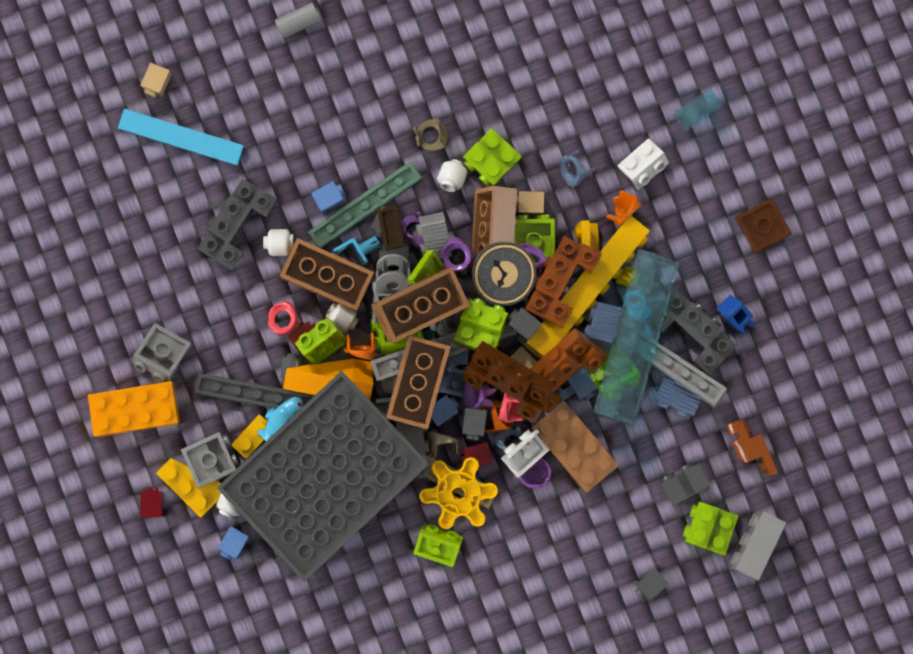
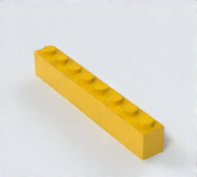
(588, 286)

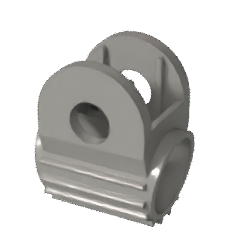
(391, 281)

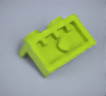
(438, 545)

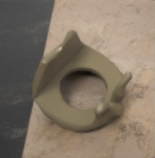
(442, 139)
(437, 438)

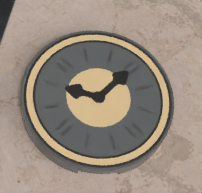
(504, 273)

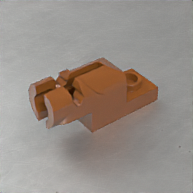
(751, 448)

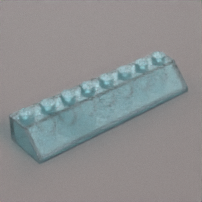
(636, 338)

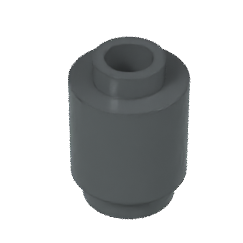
(291, 360)

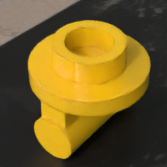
(624, 278)

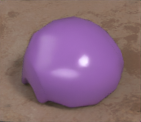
(537, 475)

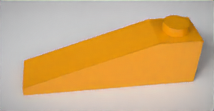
(314, 377)

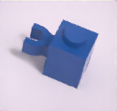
(735, 314)

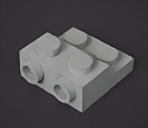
(160, 353)
(210, 459)

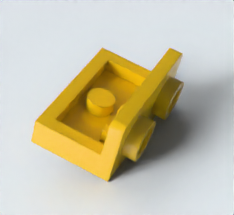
(587, 233)

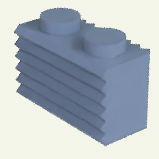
(603, 325)
(677, 397)

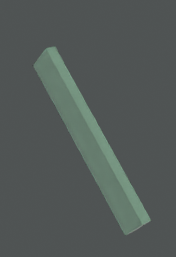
(365, 205)

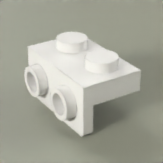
(643, 163)
(525, 453)

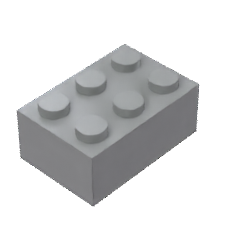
(757, 545)

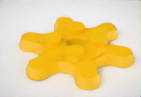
(450, 504)

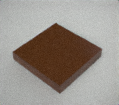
(763, 225)

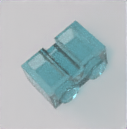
(690, 114)

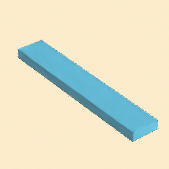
(180, 137)

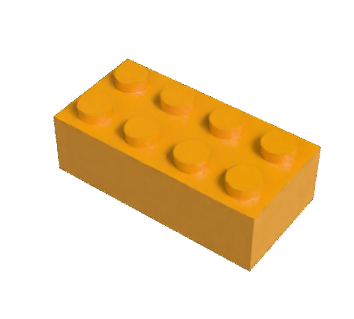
(133, 409)

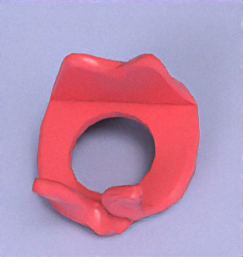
(288, 307)
(508, 409)

